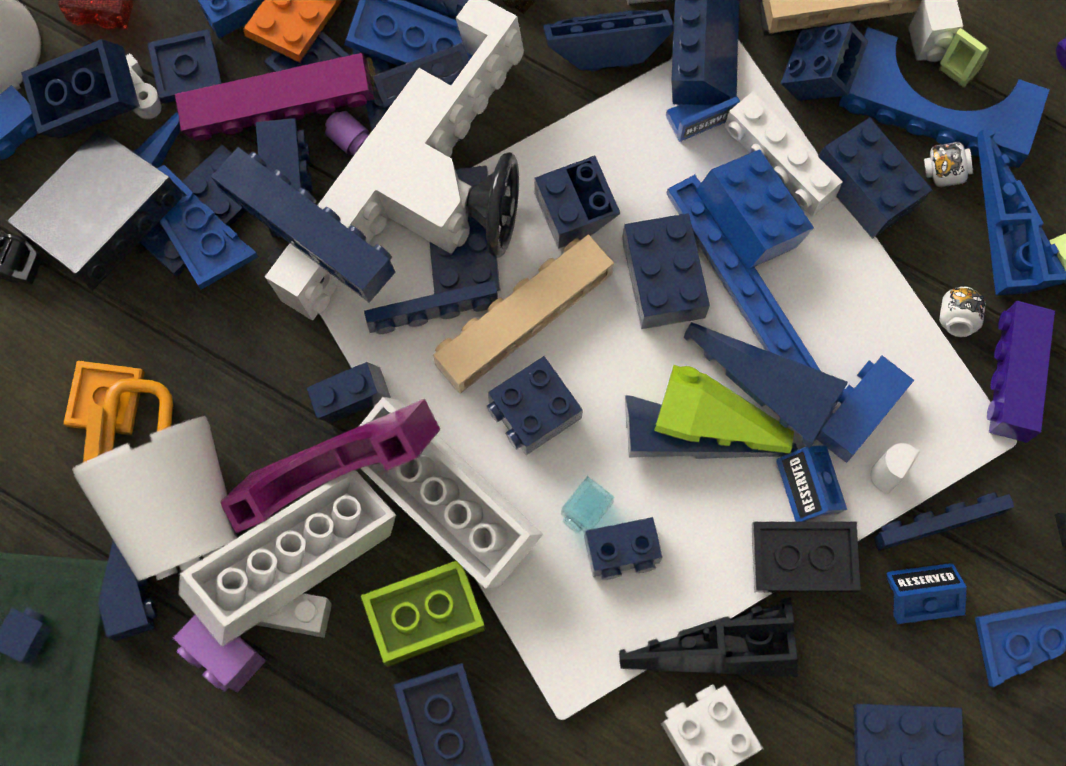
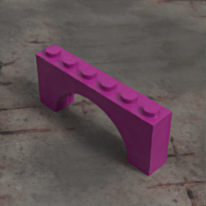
(386, 440)

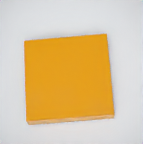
(90, 388)

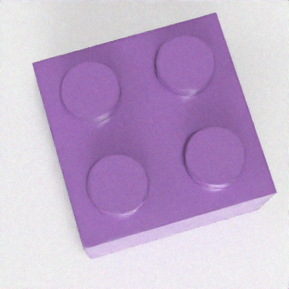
(226, 665)

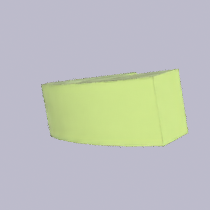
(963, 57)

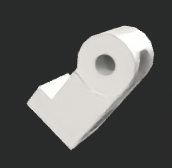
(147, 95)

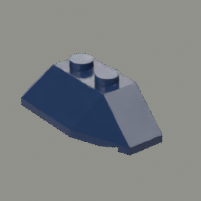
(609, 38)

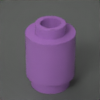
(346, 132)

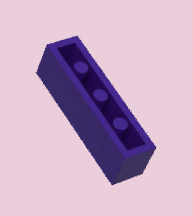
(1021, 371)

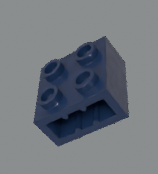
(824, 62)
(533, 406)

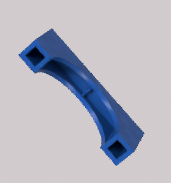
(885, 95)

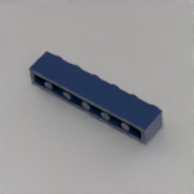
(304, 224)

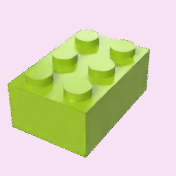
(422, 613)

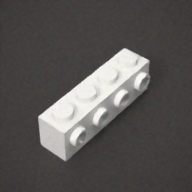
(795, 163)

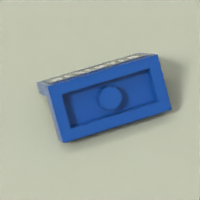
(695, 119)
(811, 483)
(927, 593)

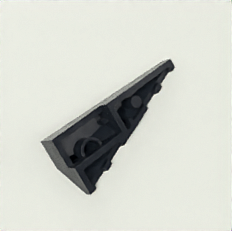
(744, 645)

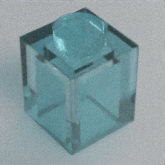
(586, 506)

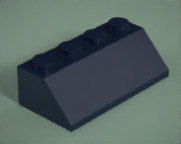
(705, 51)

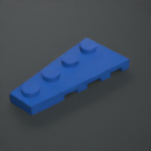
(202, 238)
(1021, 639)

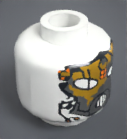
(949, 164)
(962, 311)

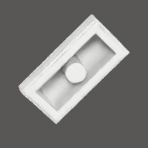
(893, 466)

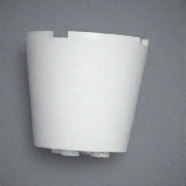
(161, 499)

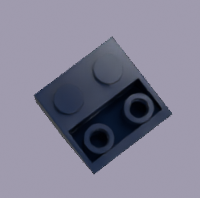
(575, 200)

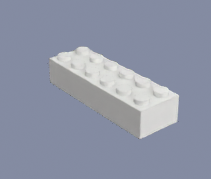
(456, 507)
(285, 556)

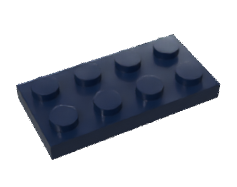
(206, 190)
(471, 261)

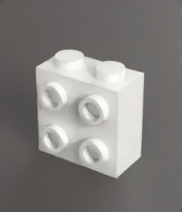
(710, 730)

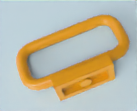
(102, 421)

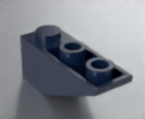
(124, 600)

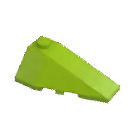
(705, 408)

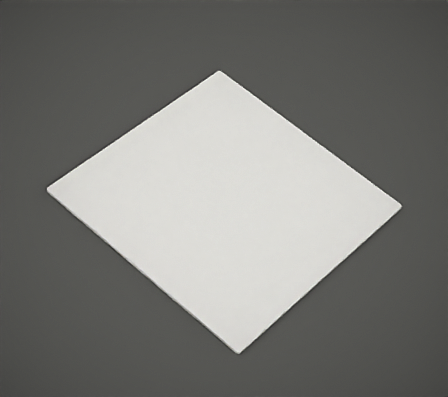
(836, 294)

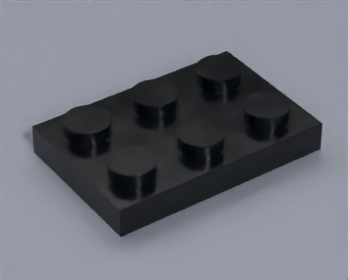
(805, 557)

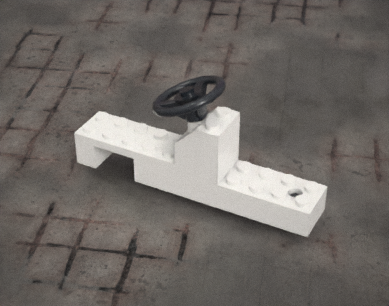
(408, 168)

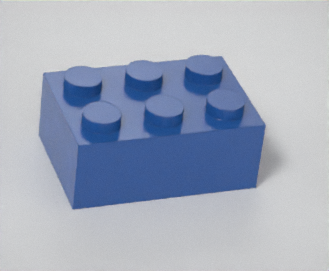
(754, 208)

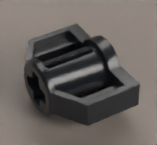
(12, 257)

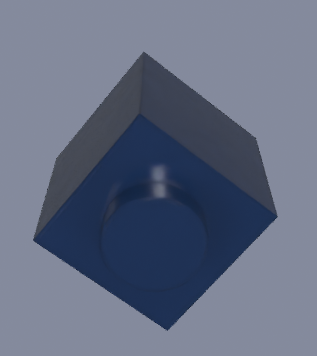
(23, 635)

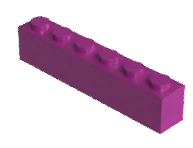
(275, 96)

